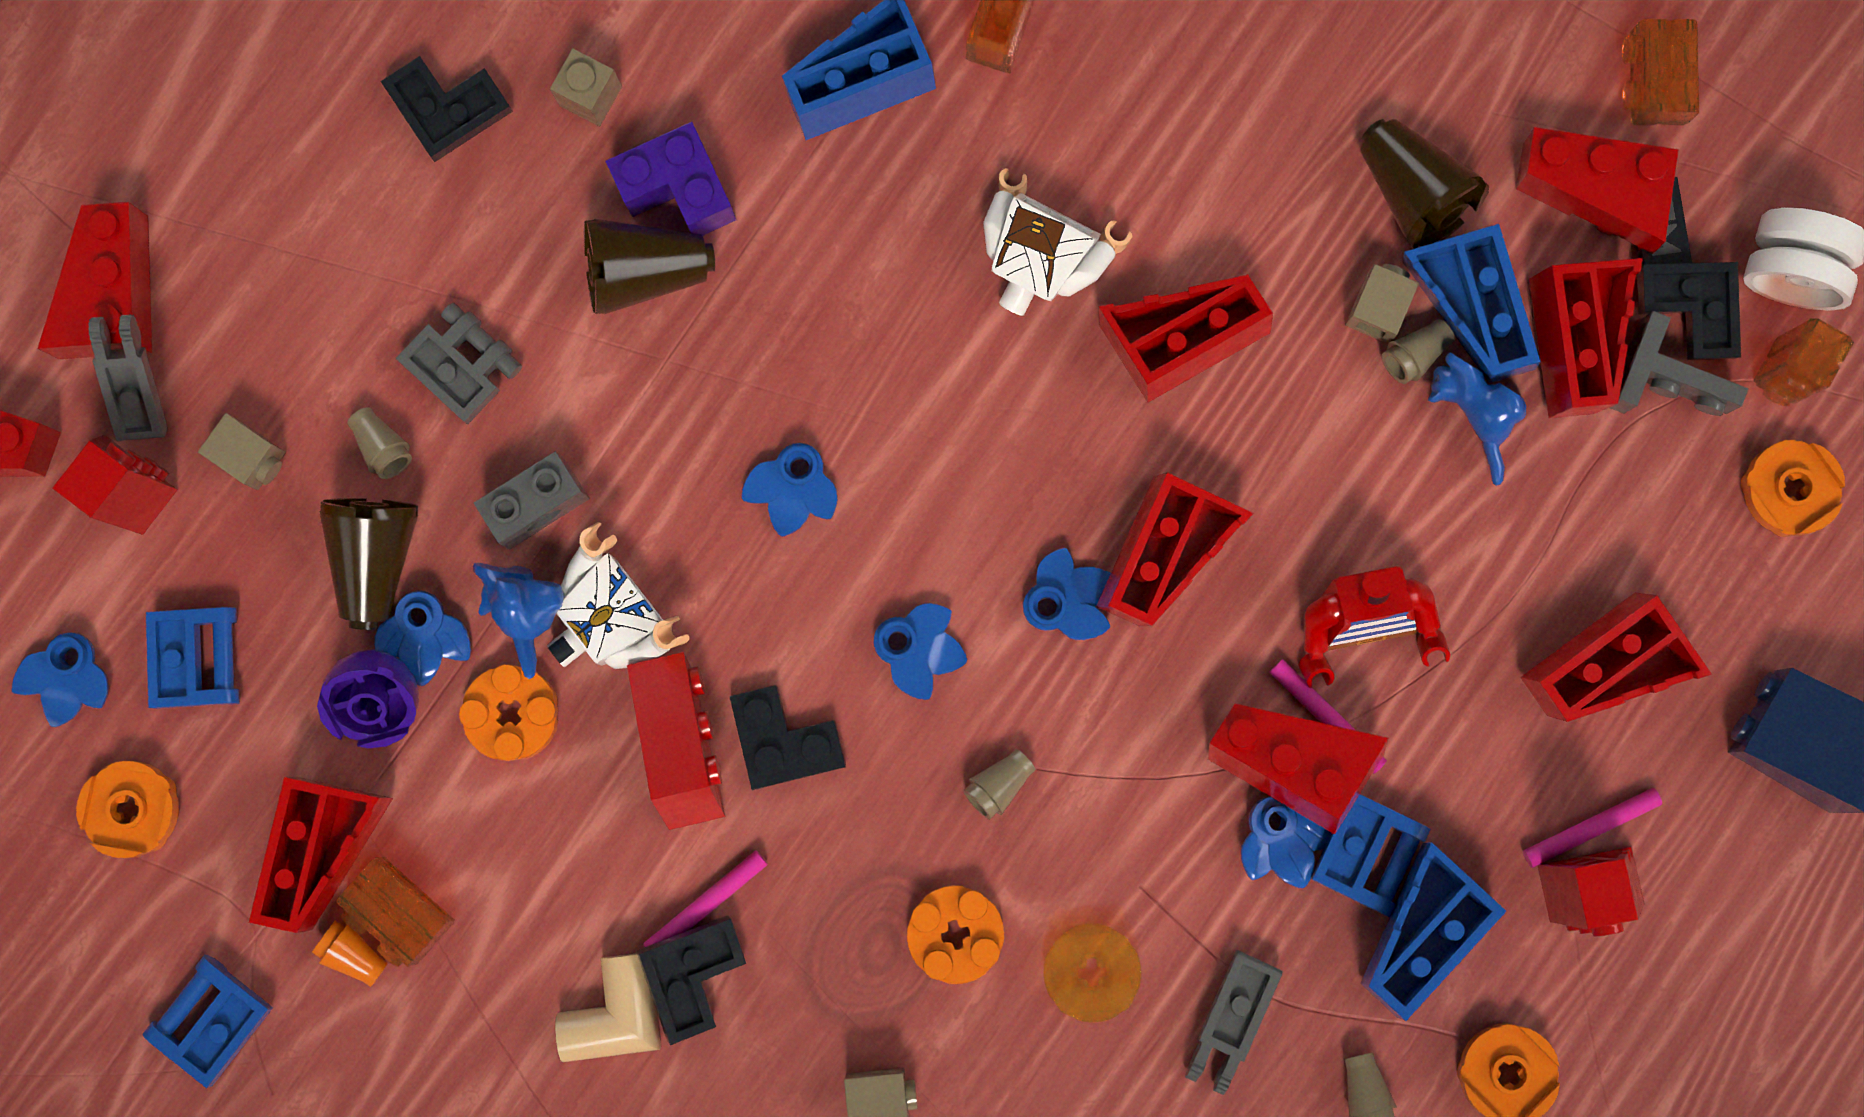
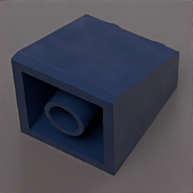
(1806, 739)

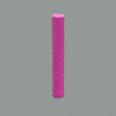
(1310, 699)
(1592, 827)
(711, 898)

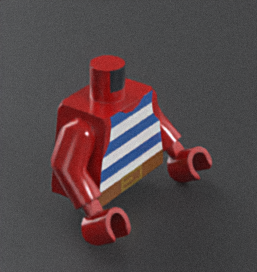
(1369, 610)

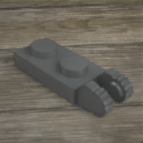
(127, 381)
(1234, 1017)

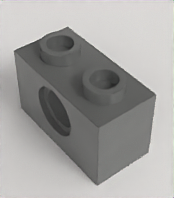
(531, 500)

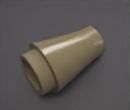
(1415, 352)
(379, 444)
(997, 786)
(1367, 1089)

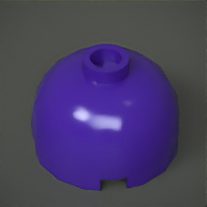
(369, 699)

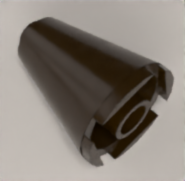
(1420, 182)
(641, 263)
(366, 555)

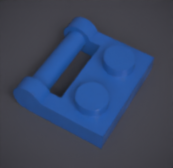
(176, 658)
(1355, 847)
(220, 1029)

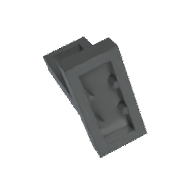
(1671, 377)

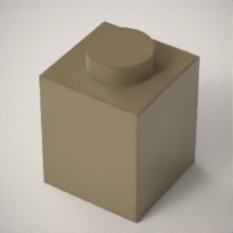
(586, 87)
(1382, 302)
(242, 452)
(880, 1094)

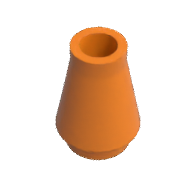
(349, 954)

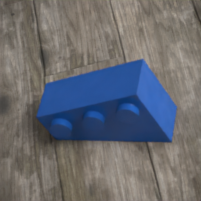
(860, 71)
(1478, 299)
(1429, 932)

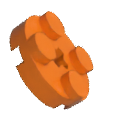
(1765, 485)
(509, 741)
(113, 785)
(979, 949)
(1507, 1044)

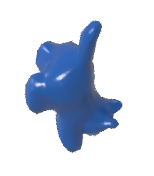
(1489, 408)
(519, 607)

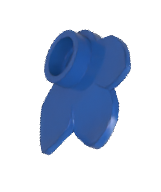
(791, 496)
(1074, 595)
(424, 643)
(926, 652)
(61, 685)
(1283, 850)

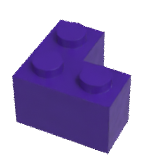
(670, 169)

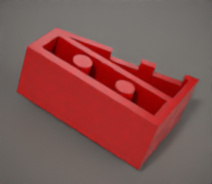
(1602, 180)
(101, 277)

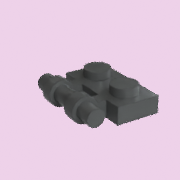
(448, 373)

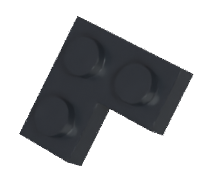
(441, 118)
(1708, 298)
(775, 753)
(676, 972)

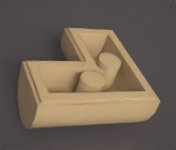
(622, 1026)

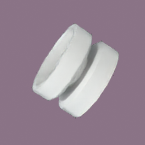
(1806, 259)

